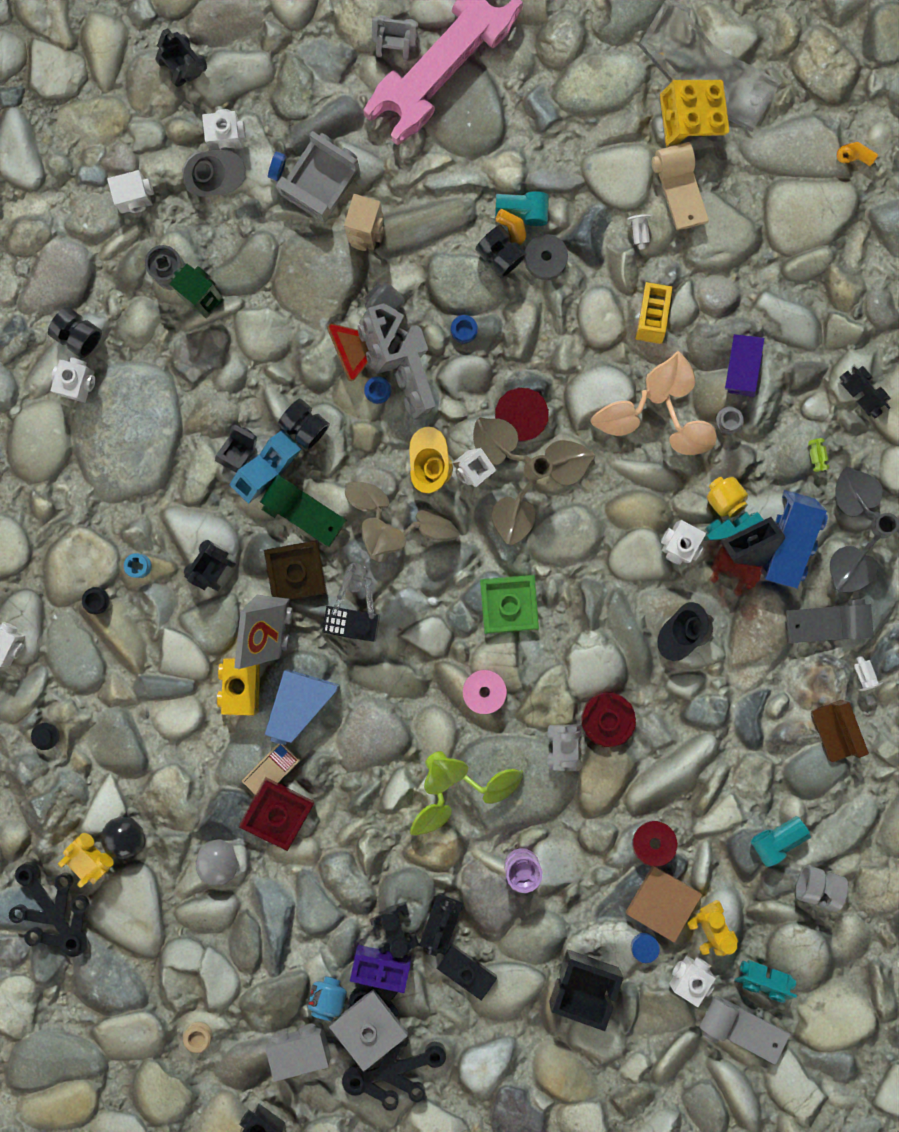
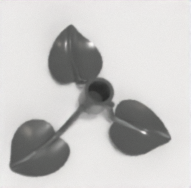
(854, 494)

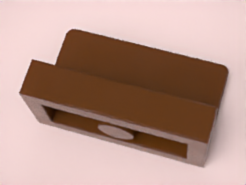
(839, 731)

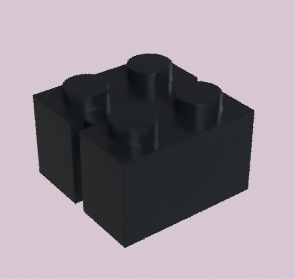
(583, 988)

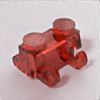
(743, 573)

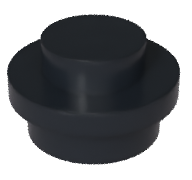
(95, 600)
(45, 736)

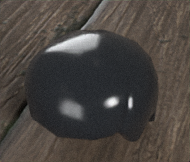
(122, 838)

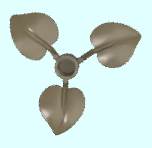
(562, 460)
(381, 537)

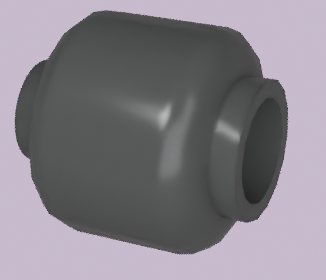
(386, 295)

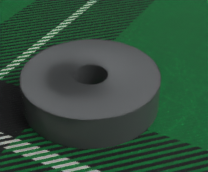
(546, 269)

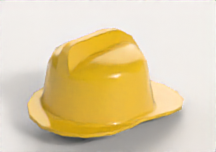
(429, 460)

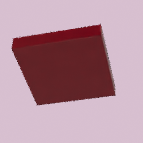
(276, 814)

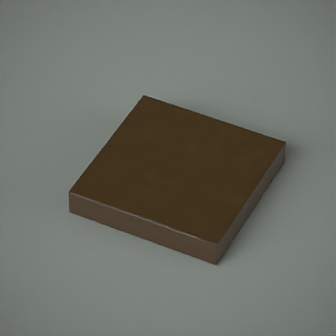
(296, 571)

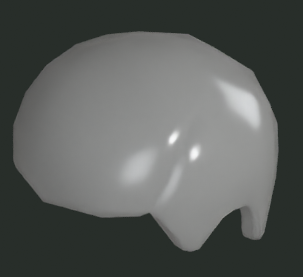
(216, 862)

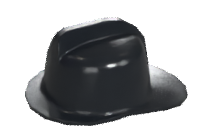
(685, 632)

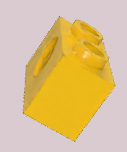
(238, 703)

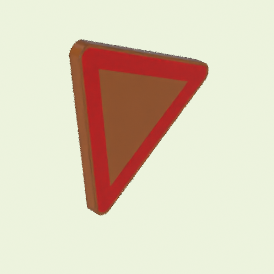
(349, 349)

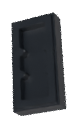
(466, 972)

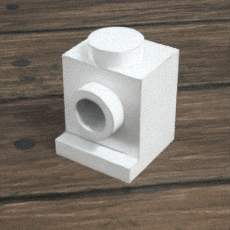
(470, 470)

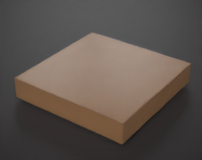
(663, 903)

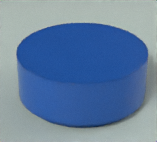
(277, 166)
(464, 329)
(645, 948)

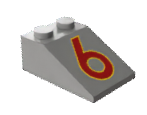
(262, 630)

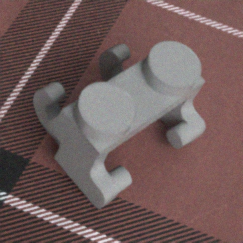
(394, 35)
(565, 747)

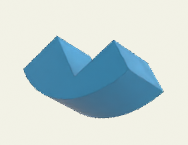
(261, 471)

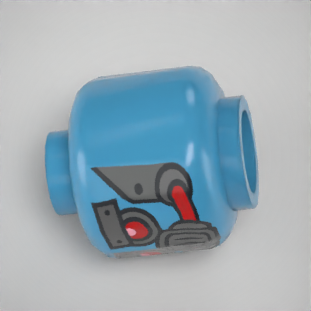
(327, 999)

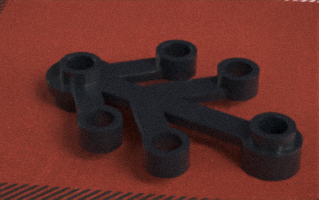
(53, 913)
(389, 1072)

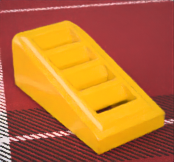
(653, 330)

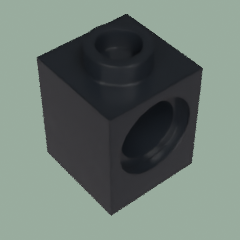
(262, 1117)

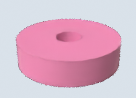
(486, 704)

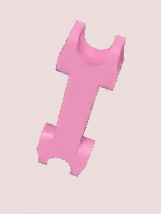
(411, 94)

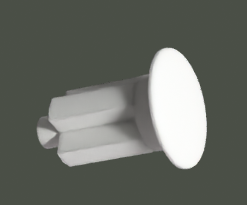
(640, 229)
(866, 674)

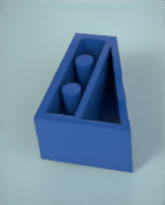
(800, 523)

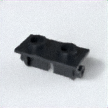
(873, 397)
(441, 925)

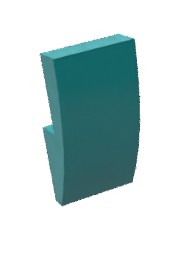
(725, 529)

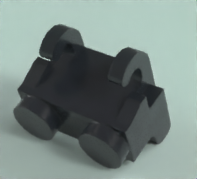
(179, 57)
(208, 566)
(394, 931)

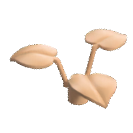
(670, 378)

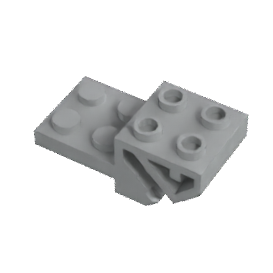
(378, 330)

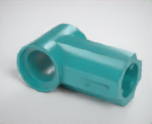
(530, 207)
(775, 843)

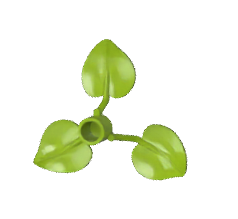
(443, 774)

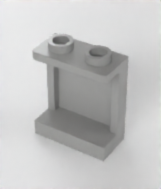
(319, 177)

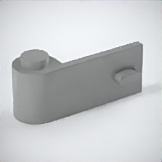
(743, 1028)

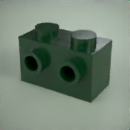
(196, 289)

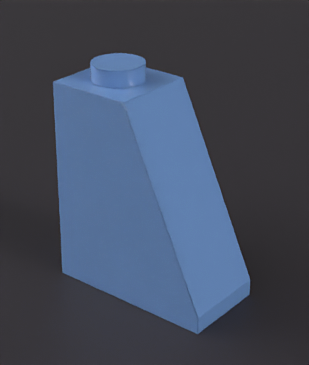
(296, 704)

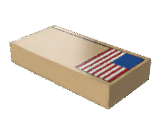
(273, 766)

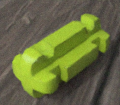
(818, 454)

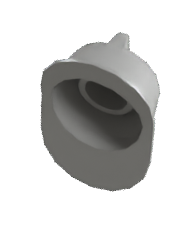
(213, 172)

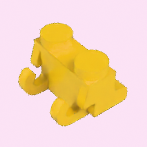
(86, 860)
(715, 930)

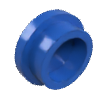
(377, 390)

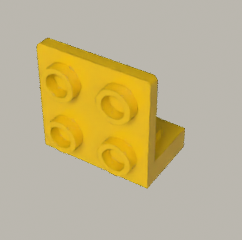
(693, 110)

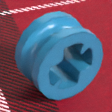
(147, 565)

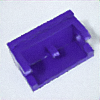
(744, 365)
(380, 969)

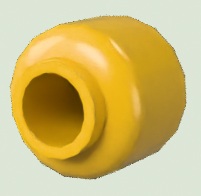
(727, 496)

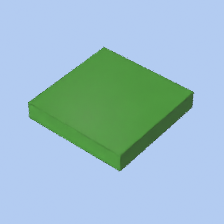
(509, 604)

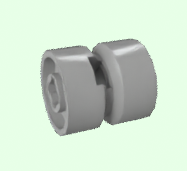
(826, 890)

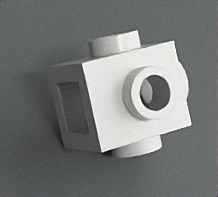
(223, 130)
(72, 379)
(691, 539)
(692, 980)

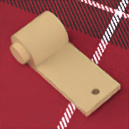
(676, 173)

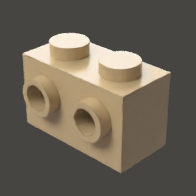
(364, 223)

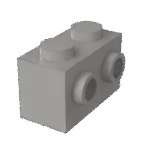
(298, 1052)

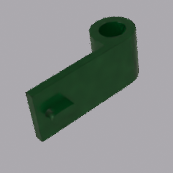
(302, 511)

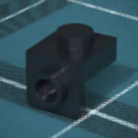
(237, 448)

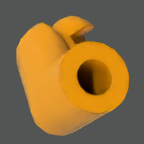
(856, 151)
(515, 226)

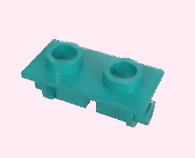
(755, 980)

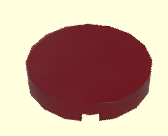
(524, 411)
(608, 719)

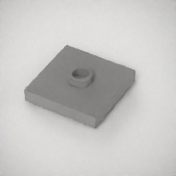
(368, 1030)

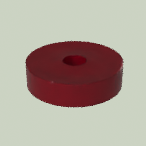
(645, 852)

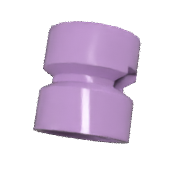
(523, 870)

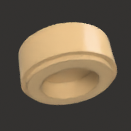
(197, 1037)

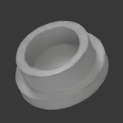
(729, 420)

